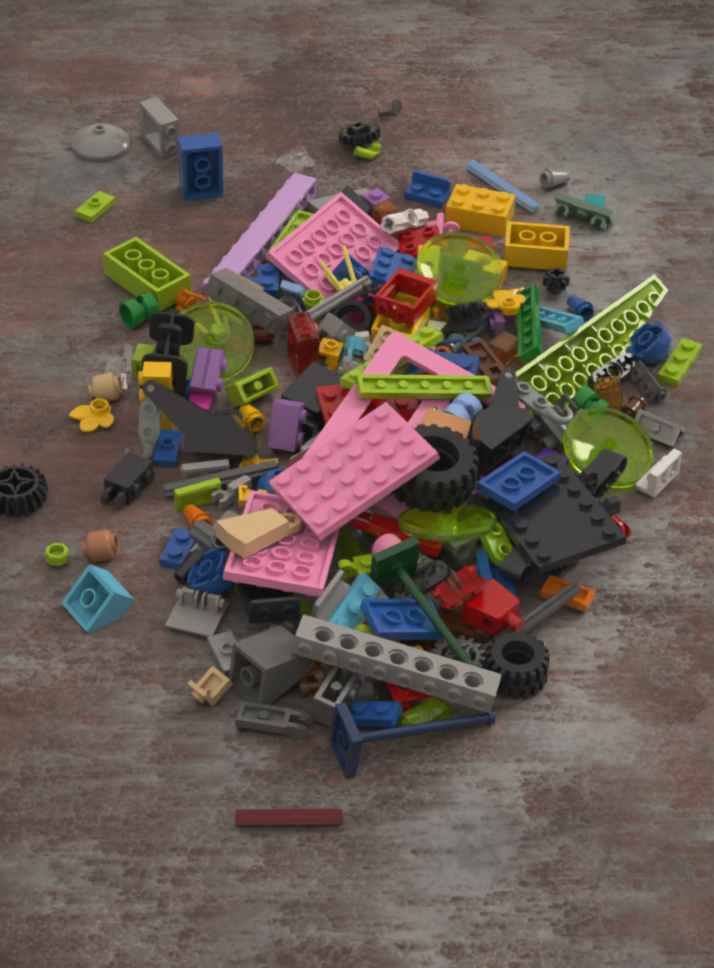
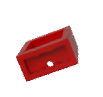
(403, 282)

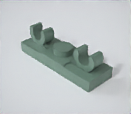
(583, 210)

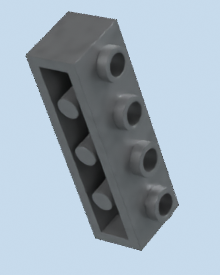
(250, 300)
(337, 688)

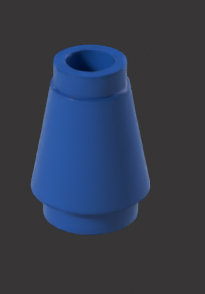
(580, 307)

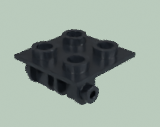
(465, 317)

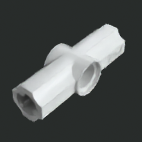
(404, 221)

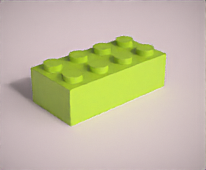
(143, 270)

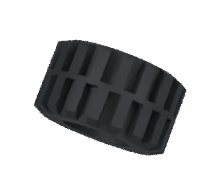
(520, 661)

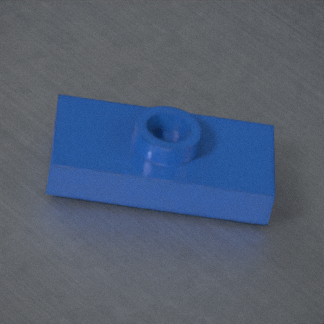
(167, 448)

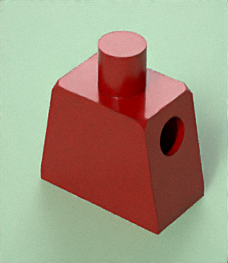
(493, 610)

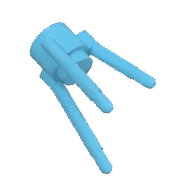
(354, 346)

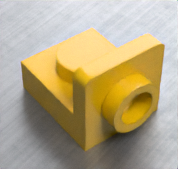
(332, 350)

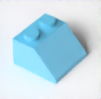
(97, 599)

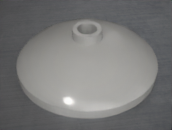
(100, 142)

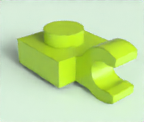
(359, 565)

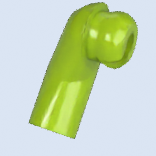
(369, 153)

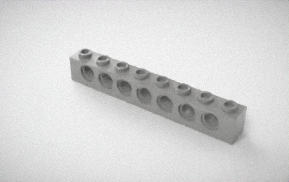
(396, 663)

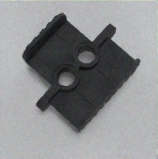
(170, 332)

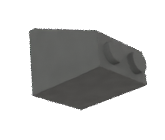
(265, 667)

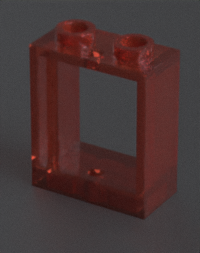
(302, 342)

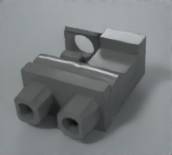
(549, 432)

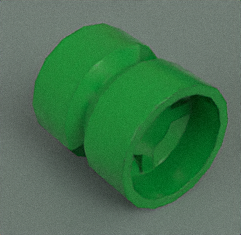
(138, 309)
(586, 398)

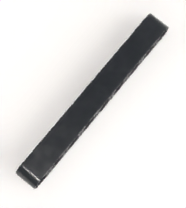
(609, 467)

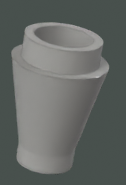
(551, 178)

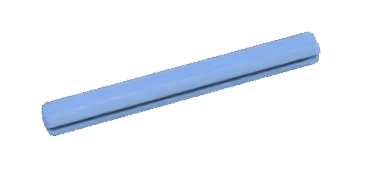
(502, 186)

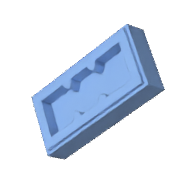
(293, 290)

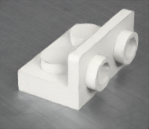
(660, 474)

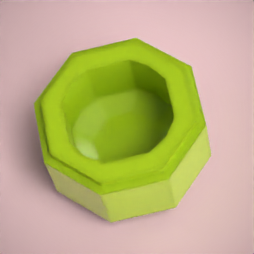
(57, 554)

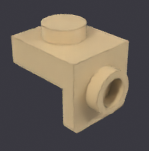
(210, 686)

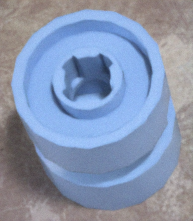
(464, 406)

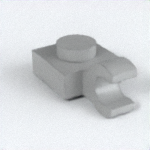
(230, 496)

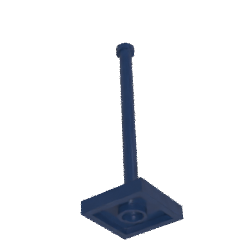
(347, 740)

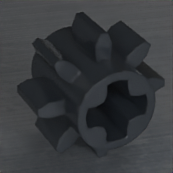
(556, 281)
(370, 300)

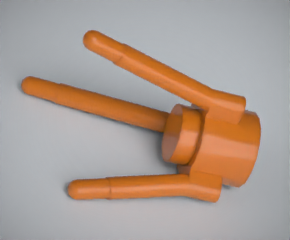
(186, 299)

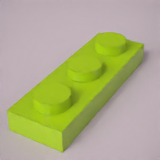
(679, 362)

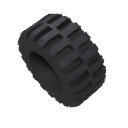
(445, 488)

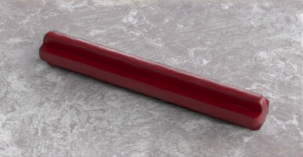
(267, 817)

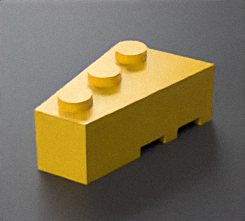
(162, 374)

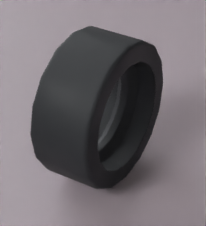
(350, 305)

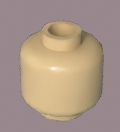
(106, 387)

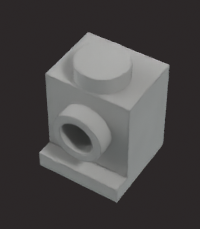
(335, 328)

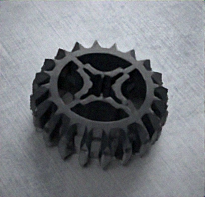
(21, 490)

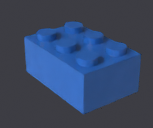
(200, 166)

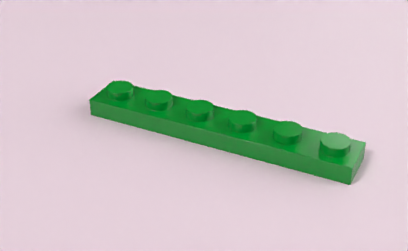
(529, 325)

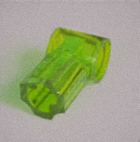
(429, 710)

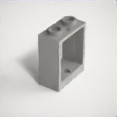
(159, 127)

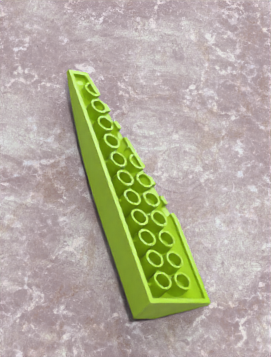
(601, 339)

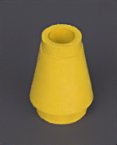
(252, 417)

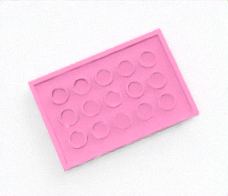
(322, 239)
(353, 470)
(291, 564)

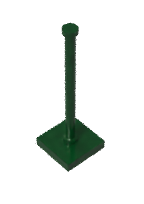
(397, 564)

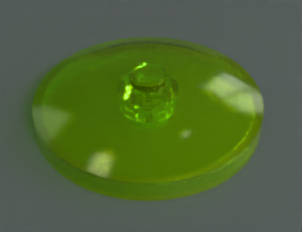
(462, 265)
(220, 328)
(610, 429)
(454, 525)

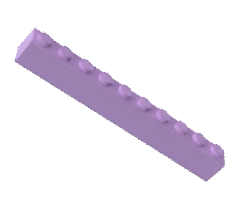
(263, 232)

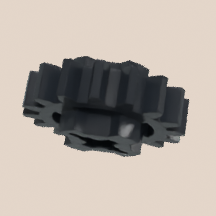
(359, 134)

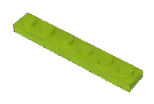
(425, 337)
(421, 386)

